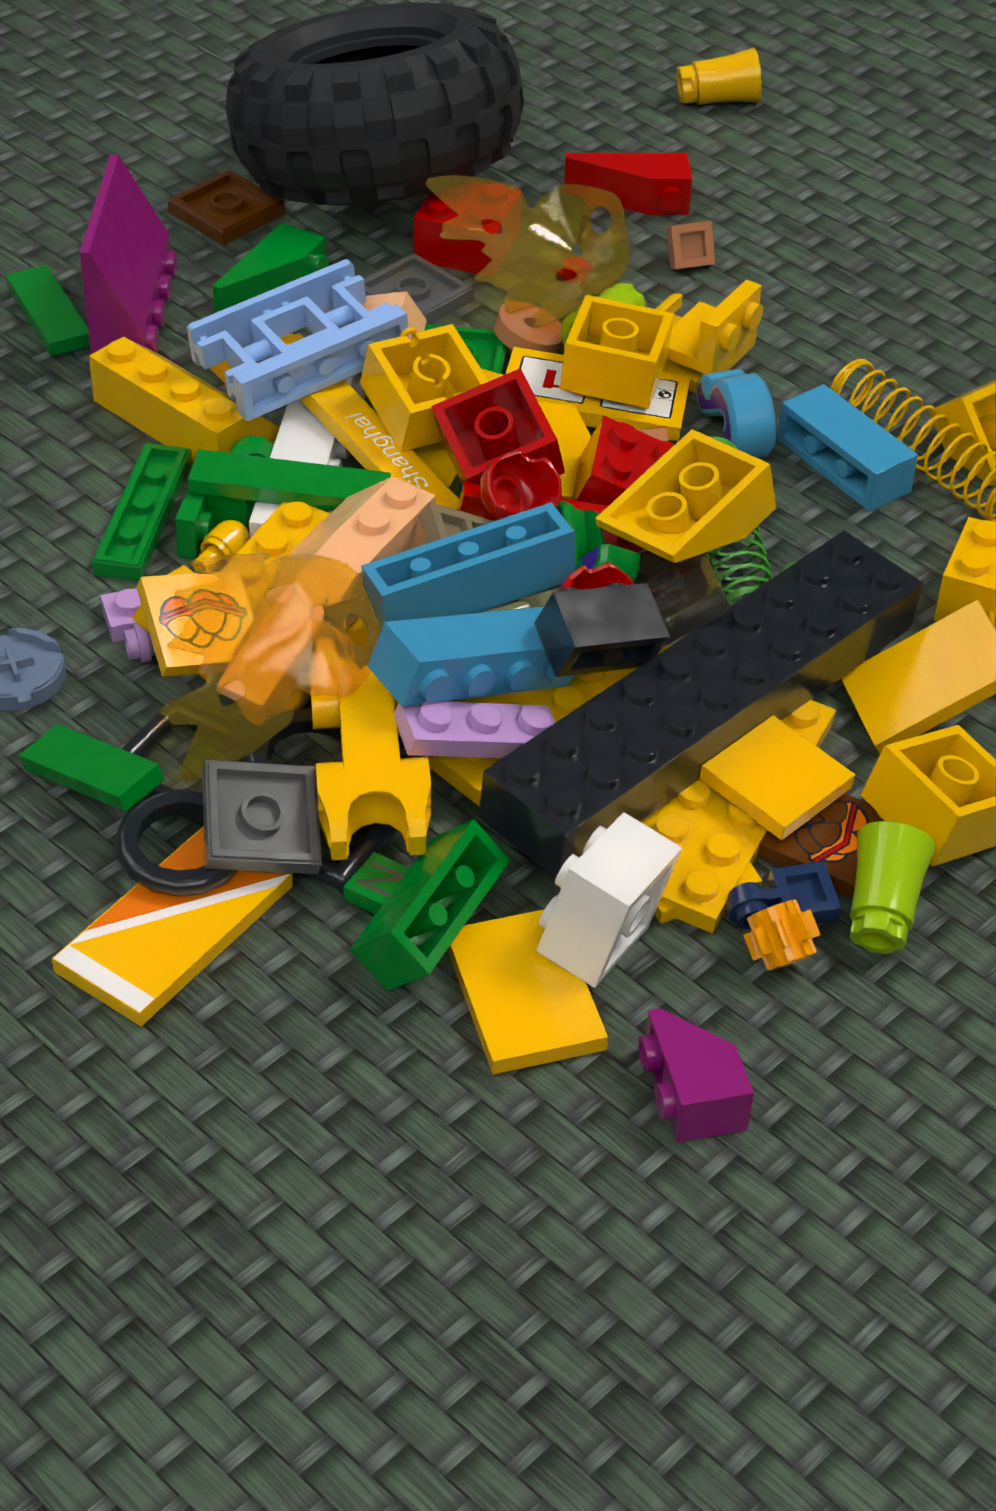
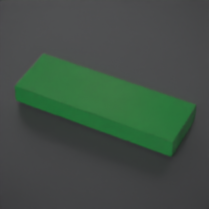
(48, 310)
(92, 767)

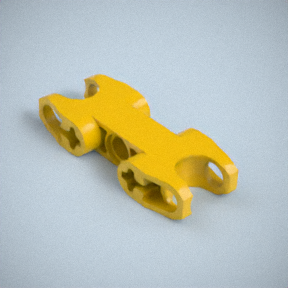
(372, 779)

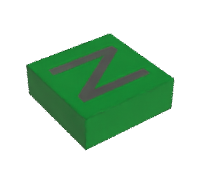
(374, 882)

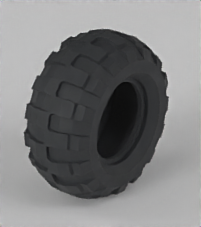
(374, 102)

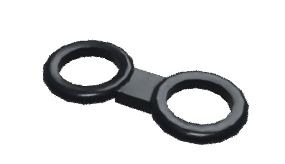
(188, 801)

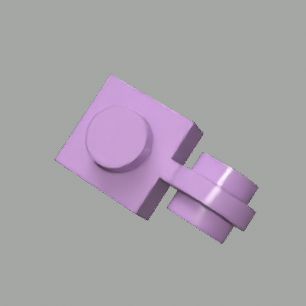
(118, 613)

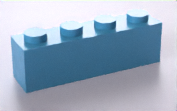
(473, 568)
(463, 657)

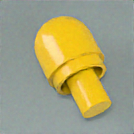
(224, 539)

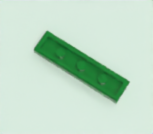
(277, 479)
(142, 512)

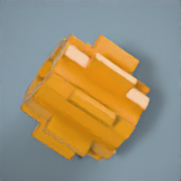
(781, 935)

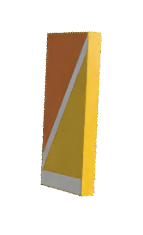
(160, 942)

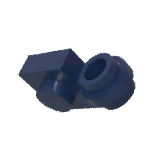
(806, 883)

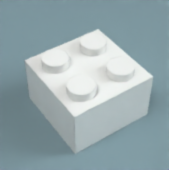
(606, 898)

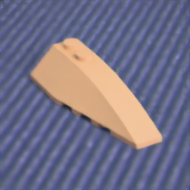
(357, 532)

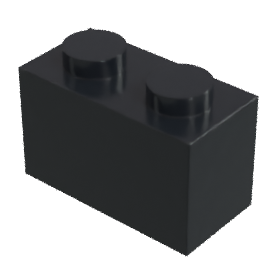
(601, 629)

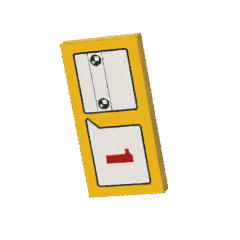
(544, 377)

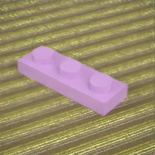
(469, 728)

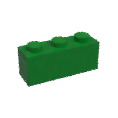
(430, 906)

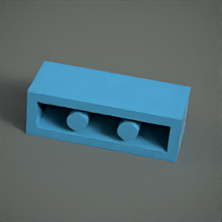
(847, 447)

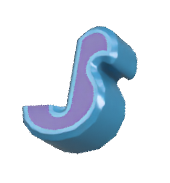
(745, 407)

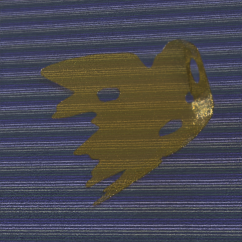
(538, 241)
(266, 648)

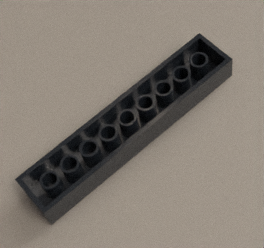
(690, 702)

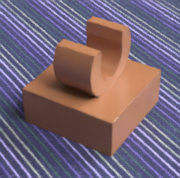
(690, 244)

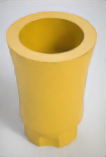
(721, 79)

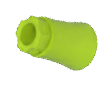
(888, 883)

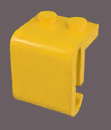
(710, 336)

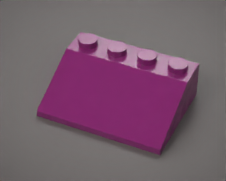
(125, 263)

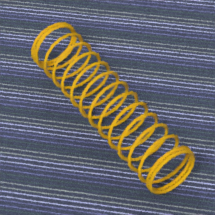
(838, 383)

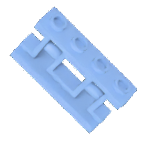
(305, 364)

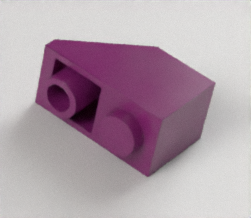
(696, 1078)

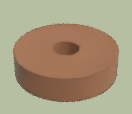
(518, 330)

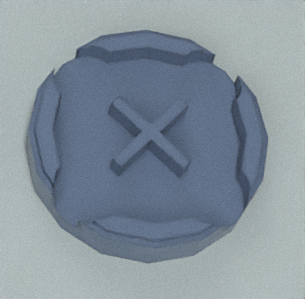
(29, 669)

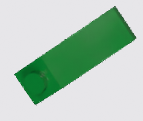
(275, 261)

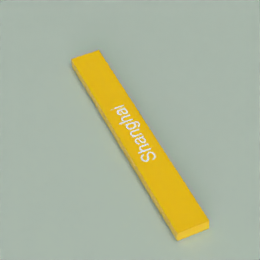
(368, 439)

